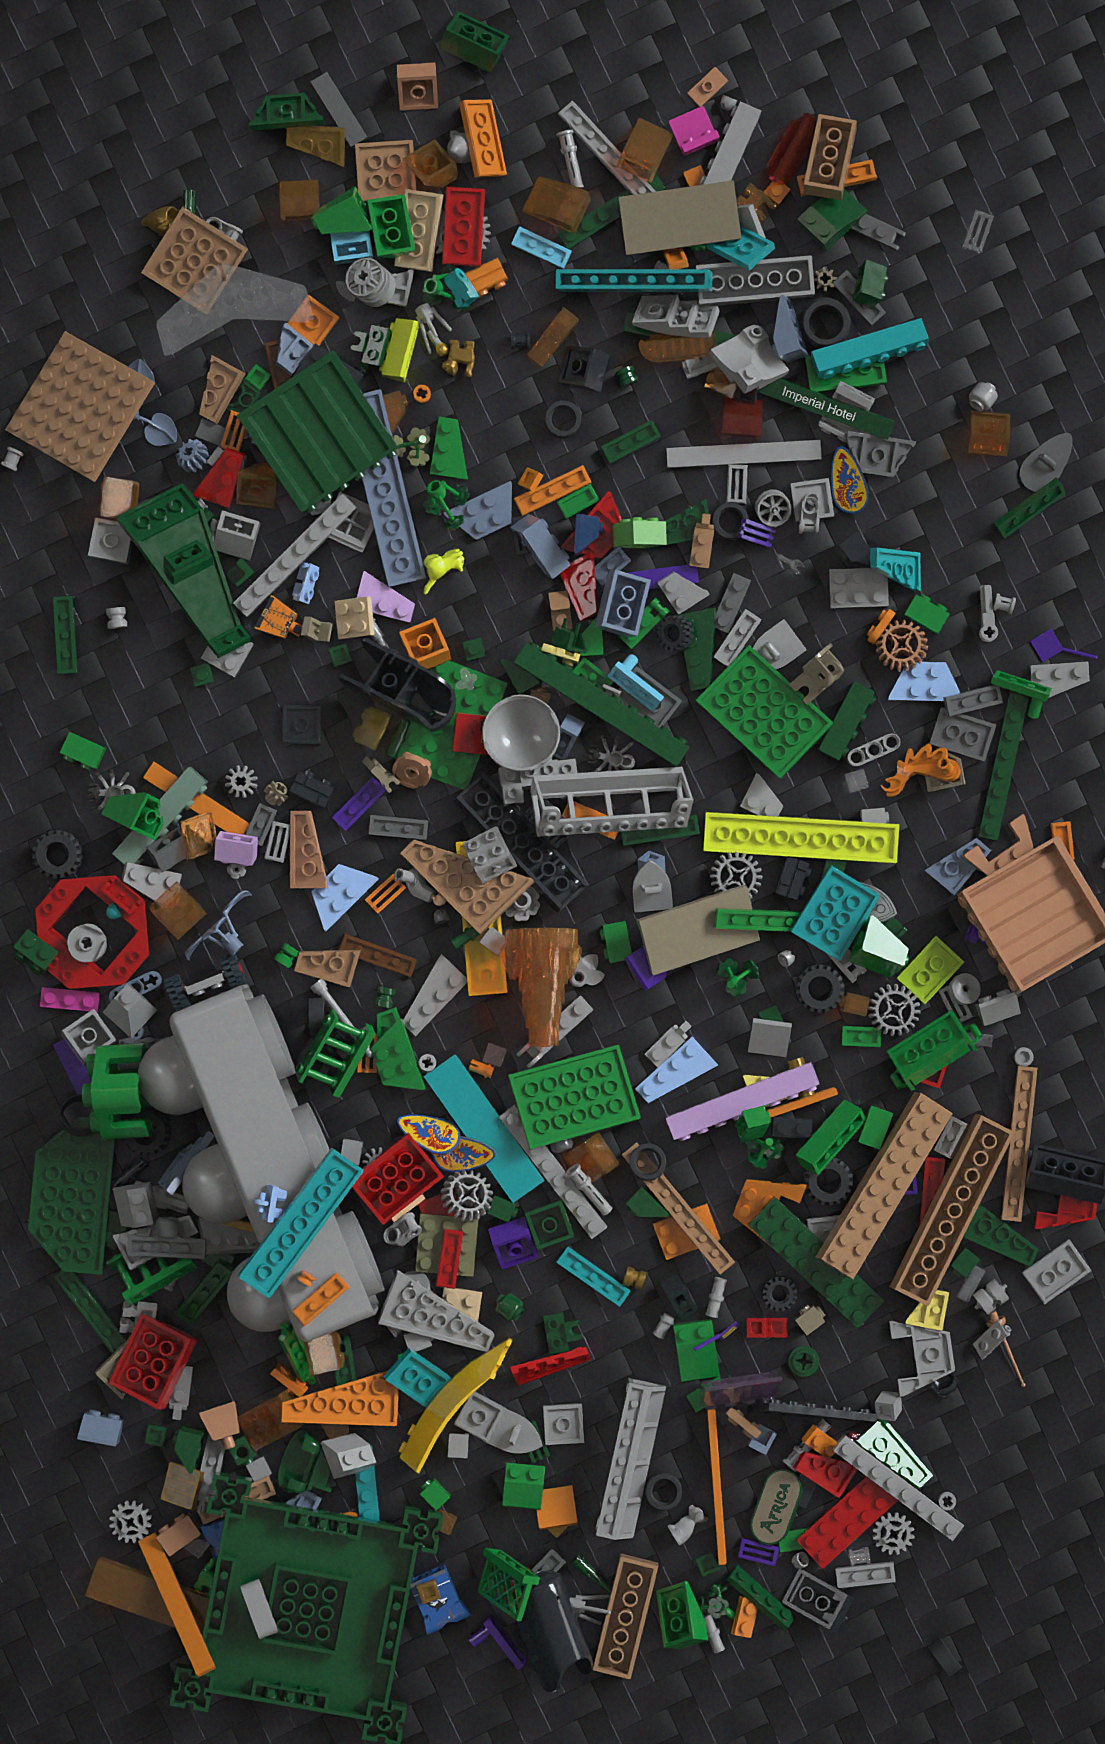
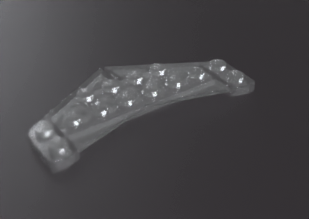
(241, 296)

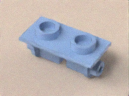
(309, 574)

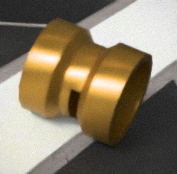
(634, 1278)

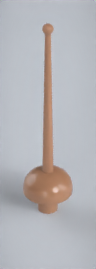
(994, 1317)

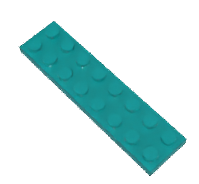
(300, 1223)

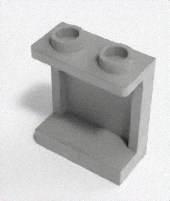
(851, 396)

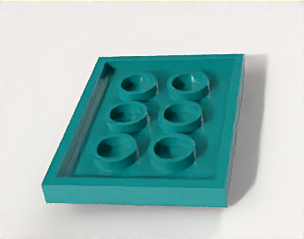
(835, 913)

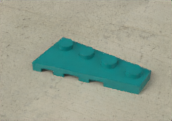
(898, 565)

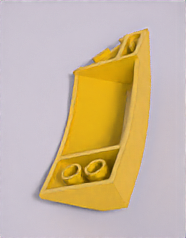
(448, 1402)

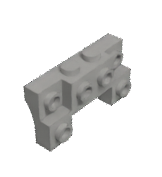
(515, 782)

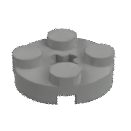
(77, 948)

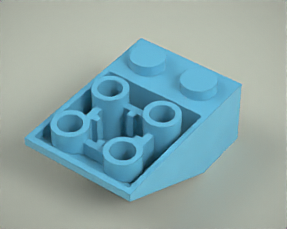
(351, 246)

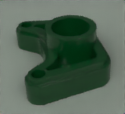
(248, 396)

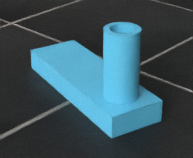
(633, 684)

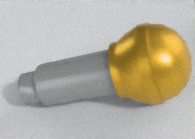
(441, 348)

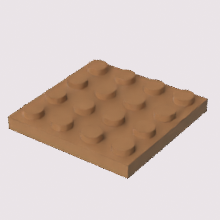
(191, 252)

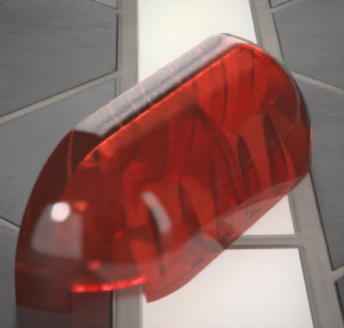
(791, 149)

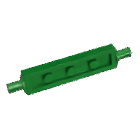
(295, 1352)

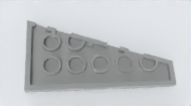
(424, 1313)

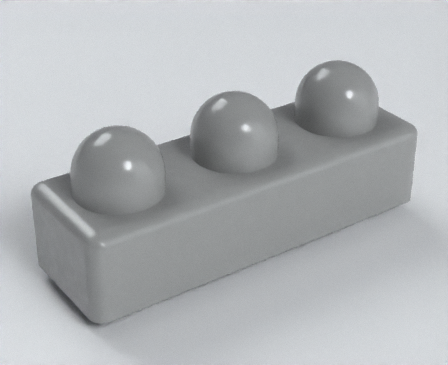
(236, 1067)

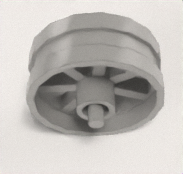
(773, 508)

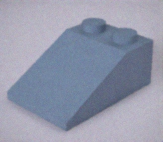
(787, 334)

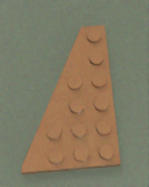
(460, 885)

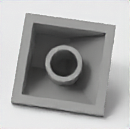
(129, 1010)

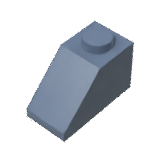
(568, 734)

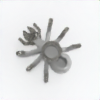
(614, 758)
(114, 790)

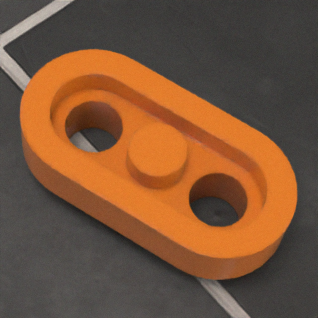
(884, 618)

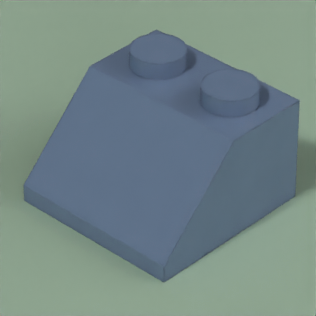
(101, 1428)

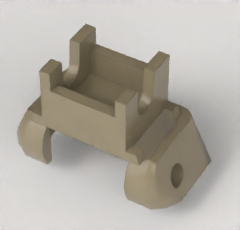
(811, 677)

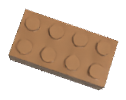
(830, 157)

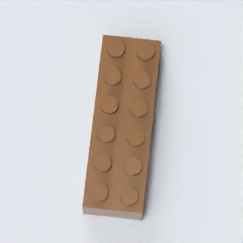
(628, 1609)

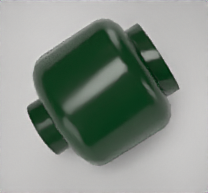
(509, 1307)

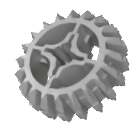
(726, 862)
(903, 1024)
(461, 1189)

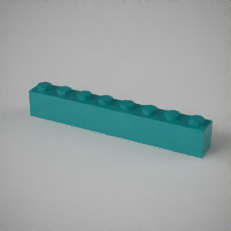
(634, 280)

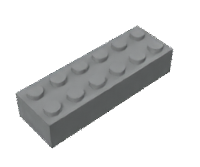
(762, 283)

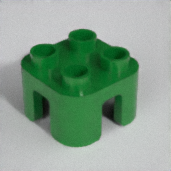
(116, 1092)

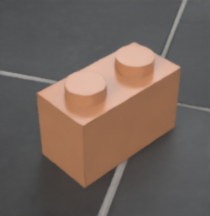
(179, 1534)

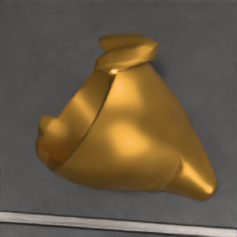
(160, 219)

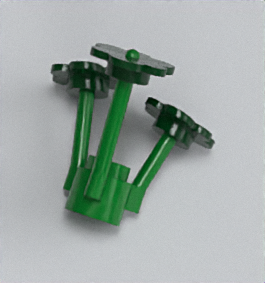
(434, 289)
(437, 493)

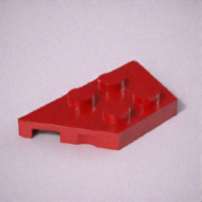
(609, 515)

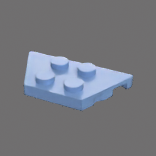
(925, 683)
(344, 889)

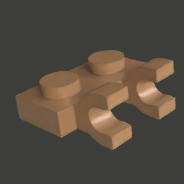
(750, 1429)

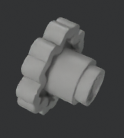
(524, 905)

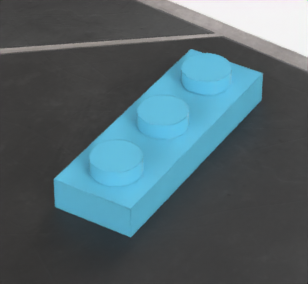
(541, 247)

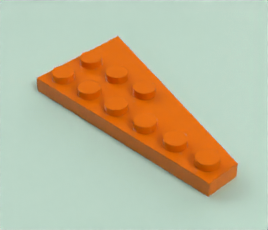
(353, 1403)

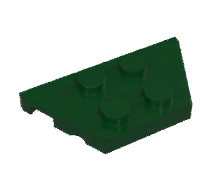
(285, 112)

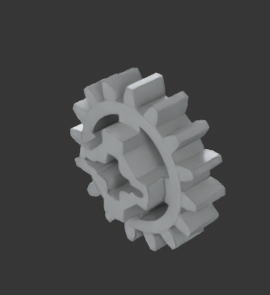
(137, 1526)
(901, 1527)

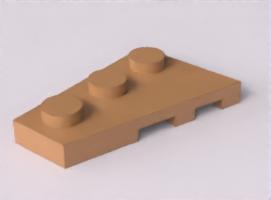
(220, 388)
(331, 965)

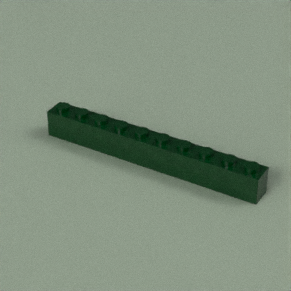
(601, 704)

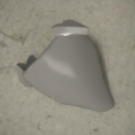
(458, 147)

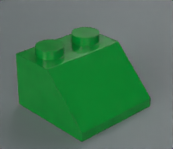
(523, 1486)

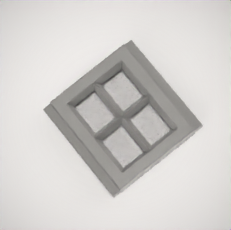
(356, 528)

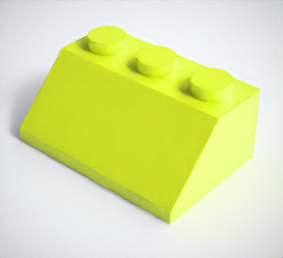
(399, 349)

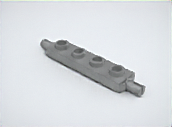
(211, 1462)

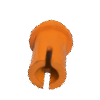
(481, 1068)

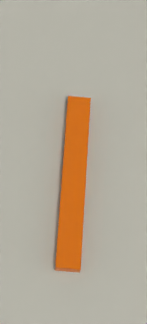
(716, 1486)
(177, 1605)

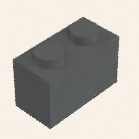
(168, 850)

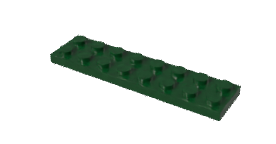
(799, 1248)

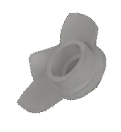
(587, 968)

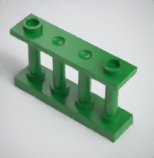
(345, 1067)
(150, 1283)

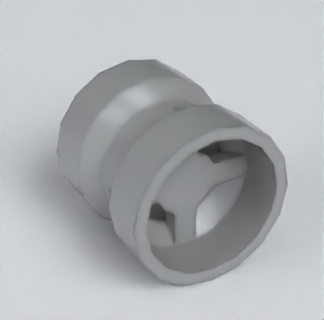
(116, 616)

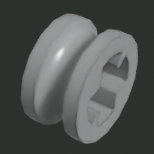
(941, 1502)

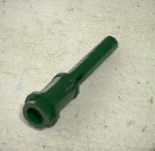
(590, 1572)

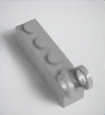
(569, 1019)

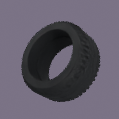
(831, 304)

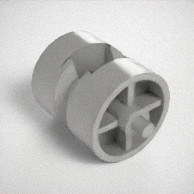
(991, 1296)

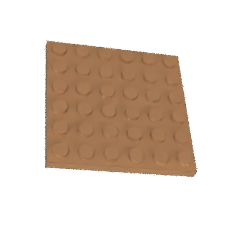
(80, 406)

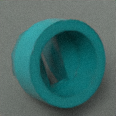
(113, 911)

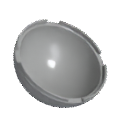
(521, 733)

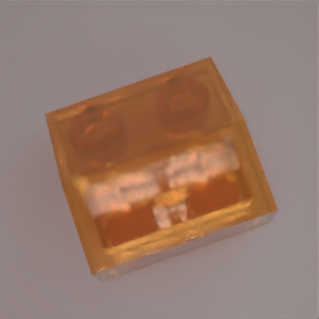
(118, 497)

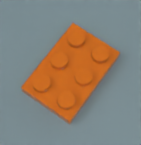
(675, 1240)

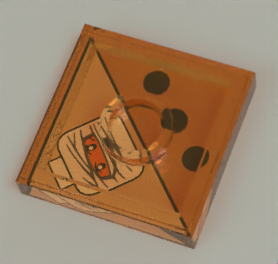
(199, 835)

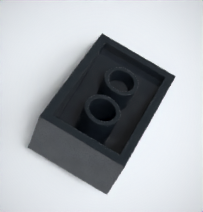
(818, 1600)

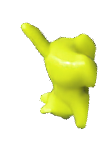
(437, 566)

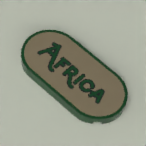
(776, 1506)

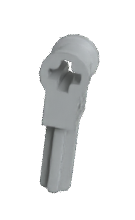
(987, 615)

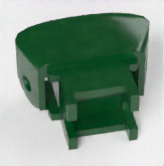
(303, 1465)

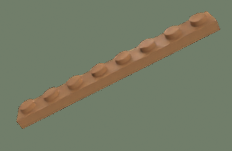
(1019, 1144)
(683, 1214)

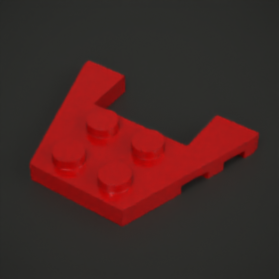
(1069, 1211)

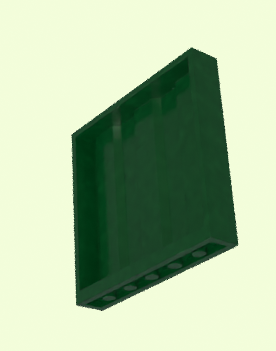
(318, 432)

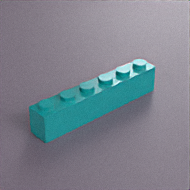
(869, 348)

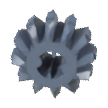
(192, 455)

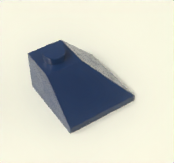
(586, 532)

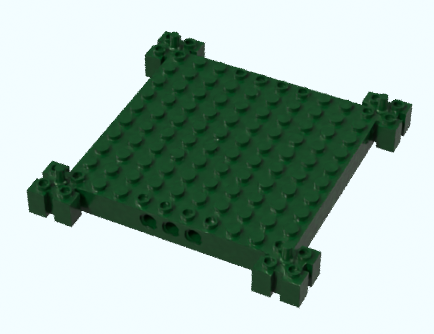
(335, 1598)

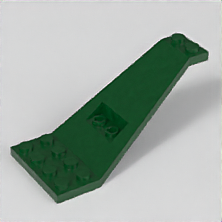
(170, 532)

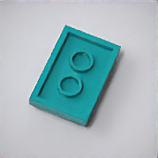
(744, 251)
(417, 1377)

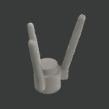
(425, 315)
(579, 1607)

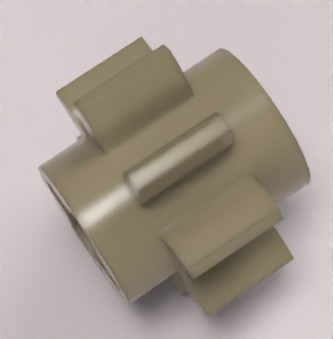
(828, 276)
(276, 793)

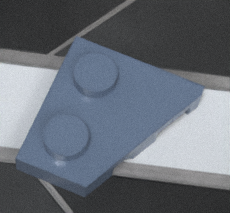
(292, 349)

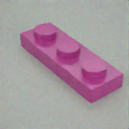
(69, 999)

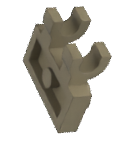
(384, 776)

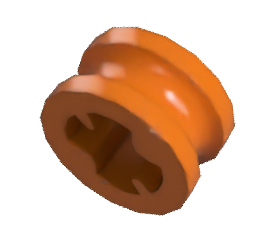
(424, 388)
(306, 1278)

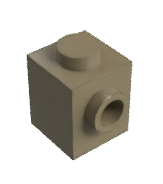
(810, 1318)

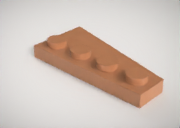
(305, 854)

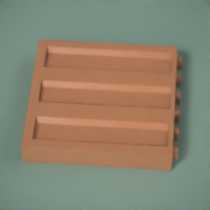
(1035, 914)

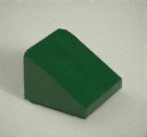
(771, 1014)

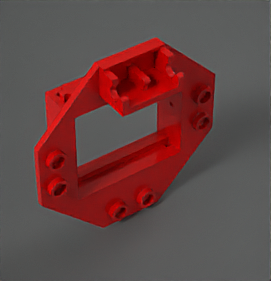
(79, 974)

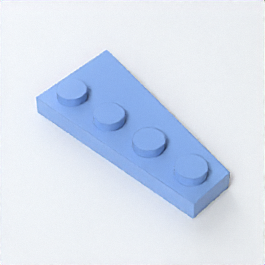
(678, 1069)

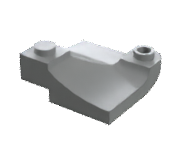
(749, 359)

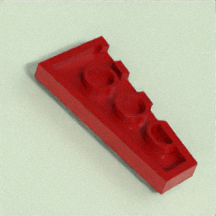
(542, 1367)

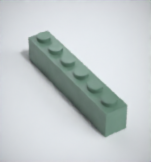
(173, 802)

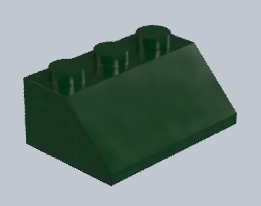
(474, 41)
(188, 1445)

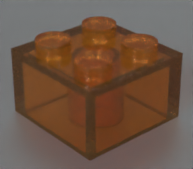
(177, 910)

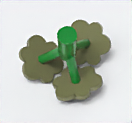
(417, 439)

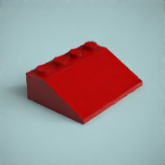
(396, 1178)
(153, 1361)

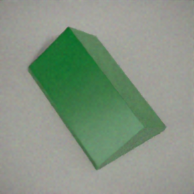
(391, 226)

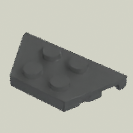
(878, 454)

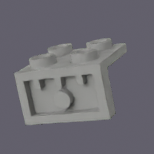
(489, 854)

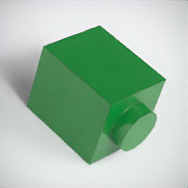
(434, 1493)

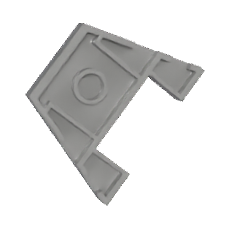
(931, 1353)

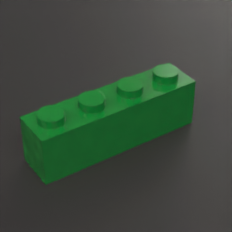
(831, 1137)

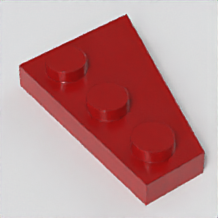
(222, 478)
(826, 1471)

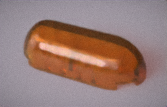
(667, 347)

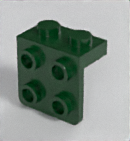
(34, 952)

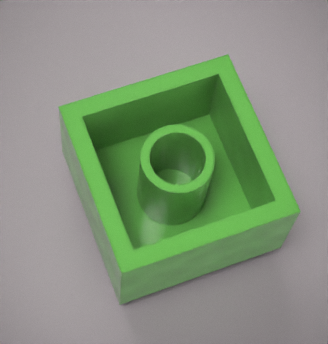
(639, 533)

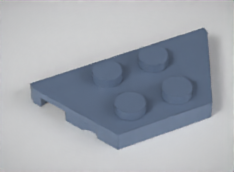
(486, 512)

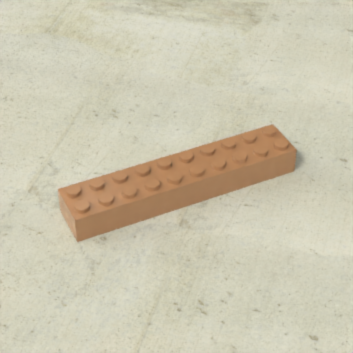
(884, 1185)
(952, 1209)

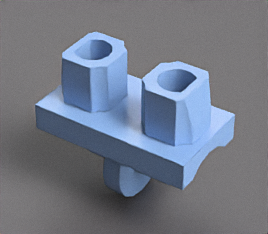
(267, 1202)

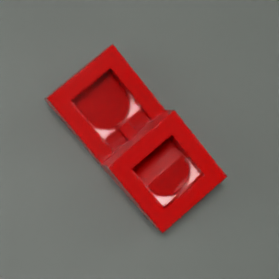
(767, 1327)

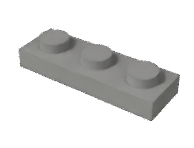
(737, 638)
(865, 1574)

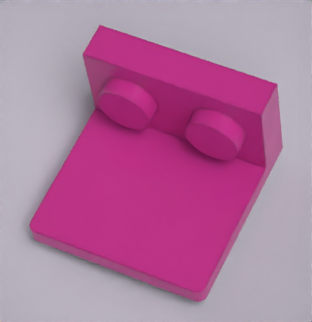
(693, 131)

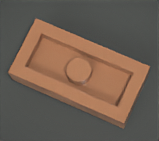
(707, 87)

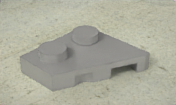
(402, 288)
(761, 799)

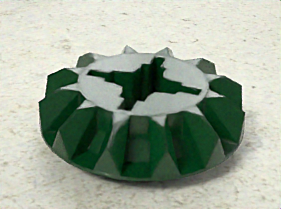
(809, 1368)

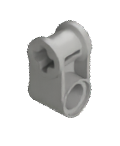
(226, 228)
(809, 517)
(405, 1228)

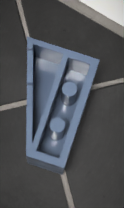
(542, 545)

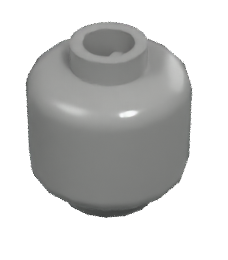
(983, 396)

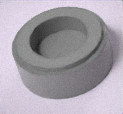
(1023, 1056)

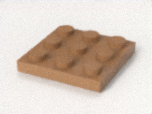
(382, 169)

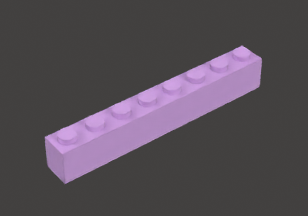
(732, 1104)

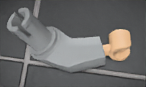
(418, 886)

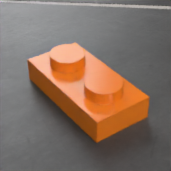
(284, 1375)
(819, 1441)
(744, 1618)

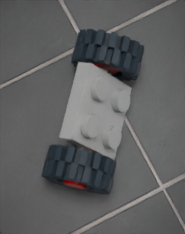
(179, 993)

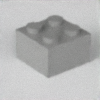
(87, 1034)

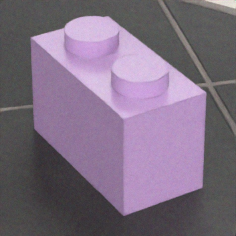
(236, 848)

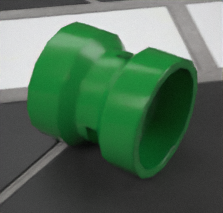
(285, 959)

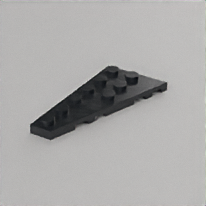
(811, 1411)

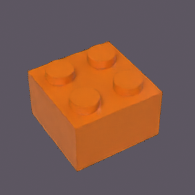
(426, 644)

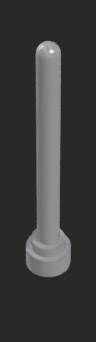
(321, 989)

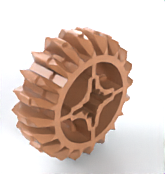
(907, 651)

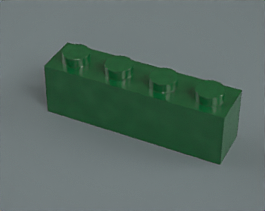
(846, 720)

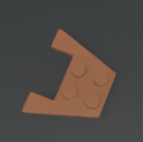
(1015, 851)

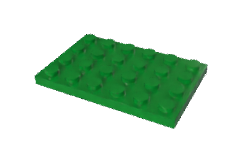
(764, 712)
(447, 765)
(574, 1097)

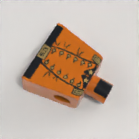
(278, 619)

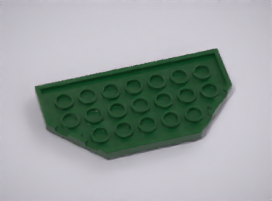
(73, 1198)

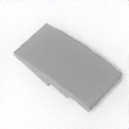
(675, 317)

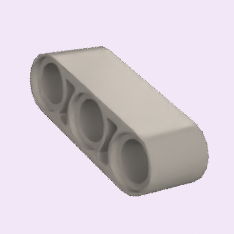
(866, 756)
(259, 1608)

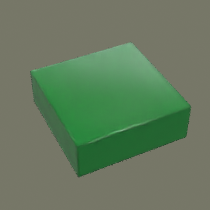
(258, 377)

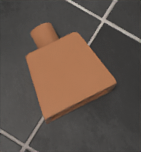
(222, 1423)

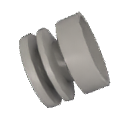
(370, 282)

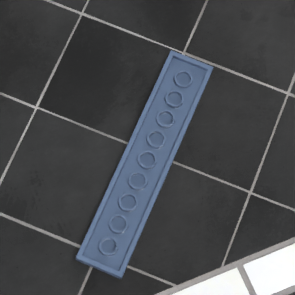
(392, 513)

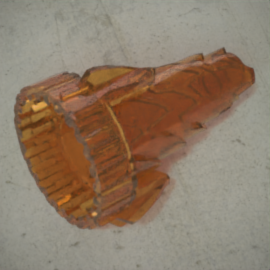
(544, 964)

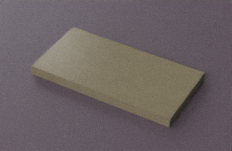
(680, 217)
(689, 933)

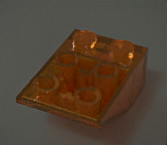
(263, 1422)

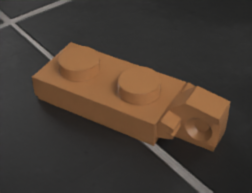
(702, 543)

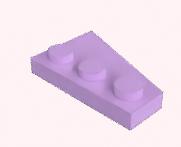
(385, 600)

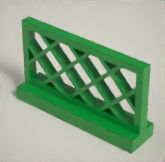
(511, 1569)

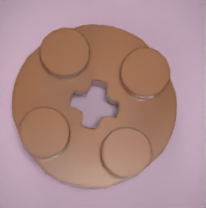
(419, 765)

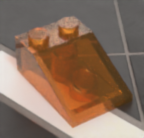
(645, 150)
(557, 203)

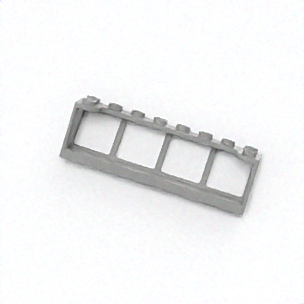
(606, 784)
(630, 1460)

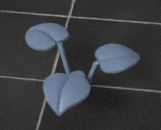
(161, 428)
(229, 940)

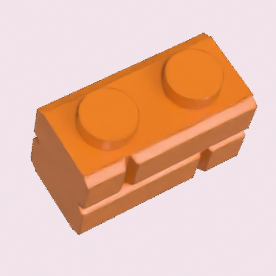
(487, 276)

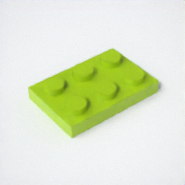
(930, 970)

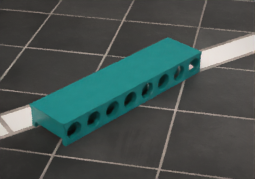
(482, 1122)

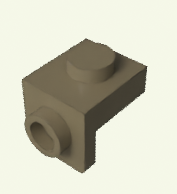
(316, 630)

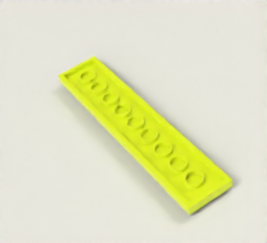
(801, 837)

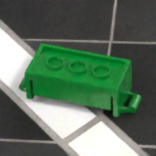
(931, 1049)

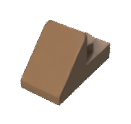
(560, 609)

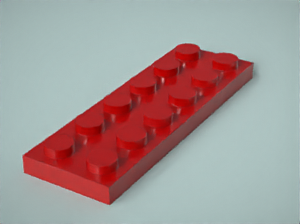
(845, 1521)

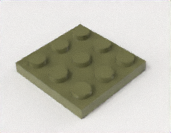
(431, 1242)

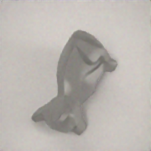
(683, 1529)

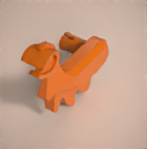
(925, 763)

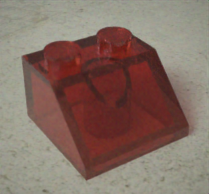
(741, 418)

